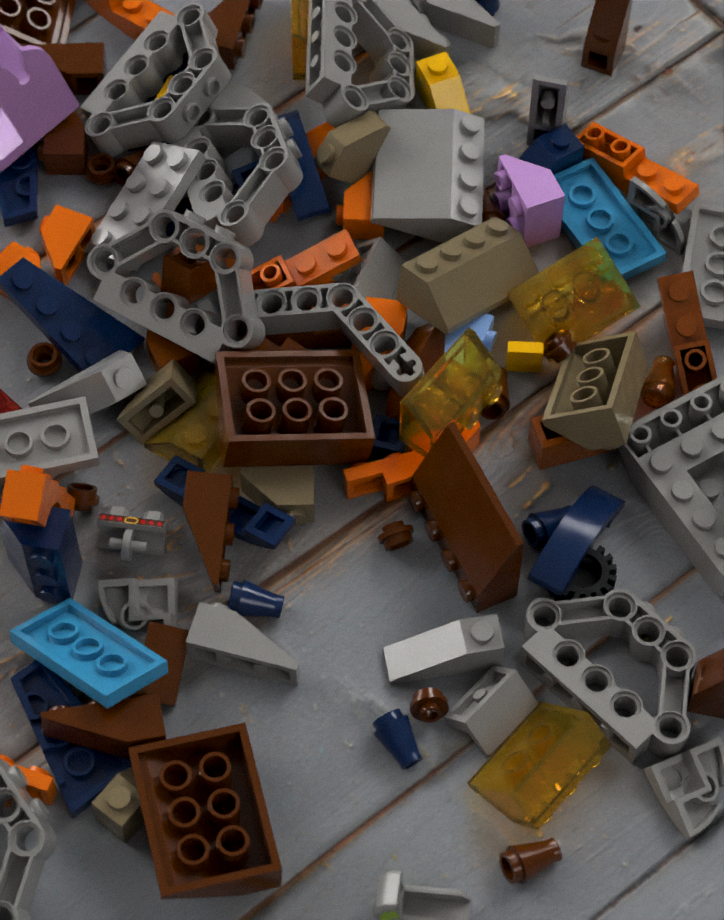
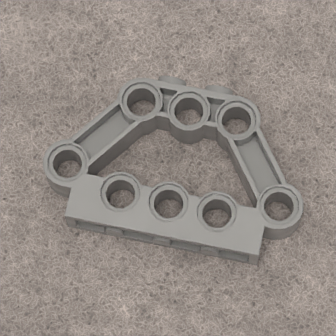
(332, 37)
(117, 108)
(267, 184)
(233, 284)
(593, 618)
(21, 867)

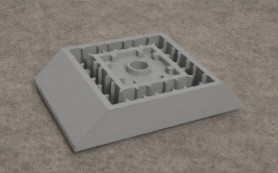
(679, 472)

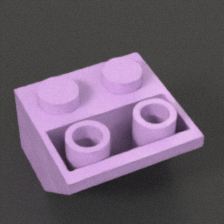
(529, 199)

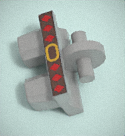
(132, 534)

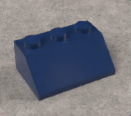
(45, 556)

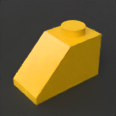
(440, 83)

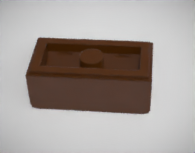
(171, 645)

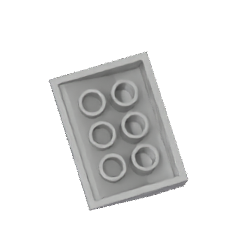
(429, 173)

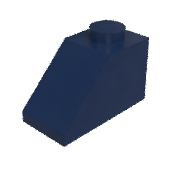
(555, 150)

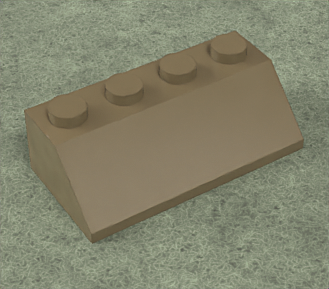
(466, 275)
(598, 391)

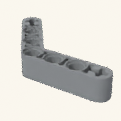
(349, 319)

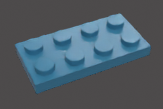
(599, 210)
(89, 652)

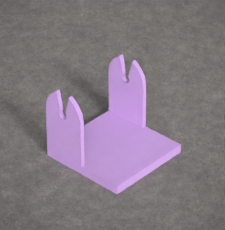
(31, 97)

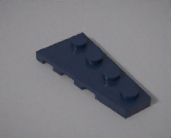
(20, 189)
(65, 317)
(76, 769)

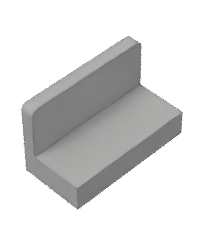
(378, 272)
(492, 708)

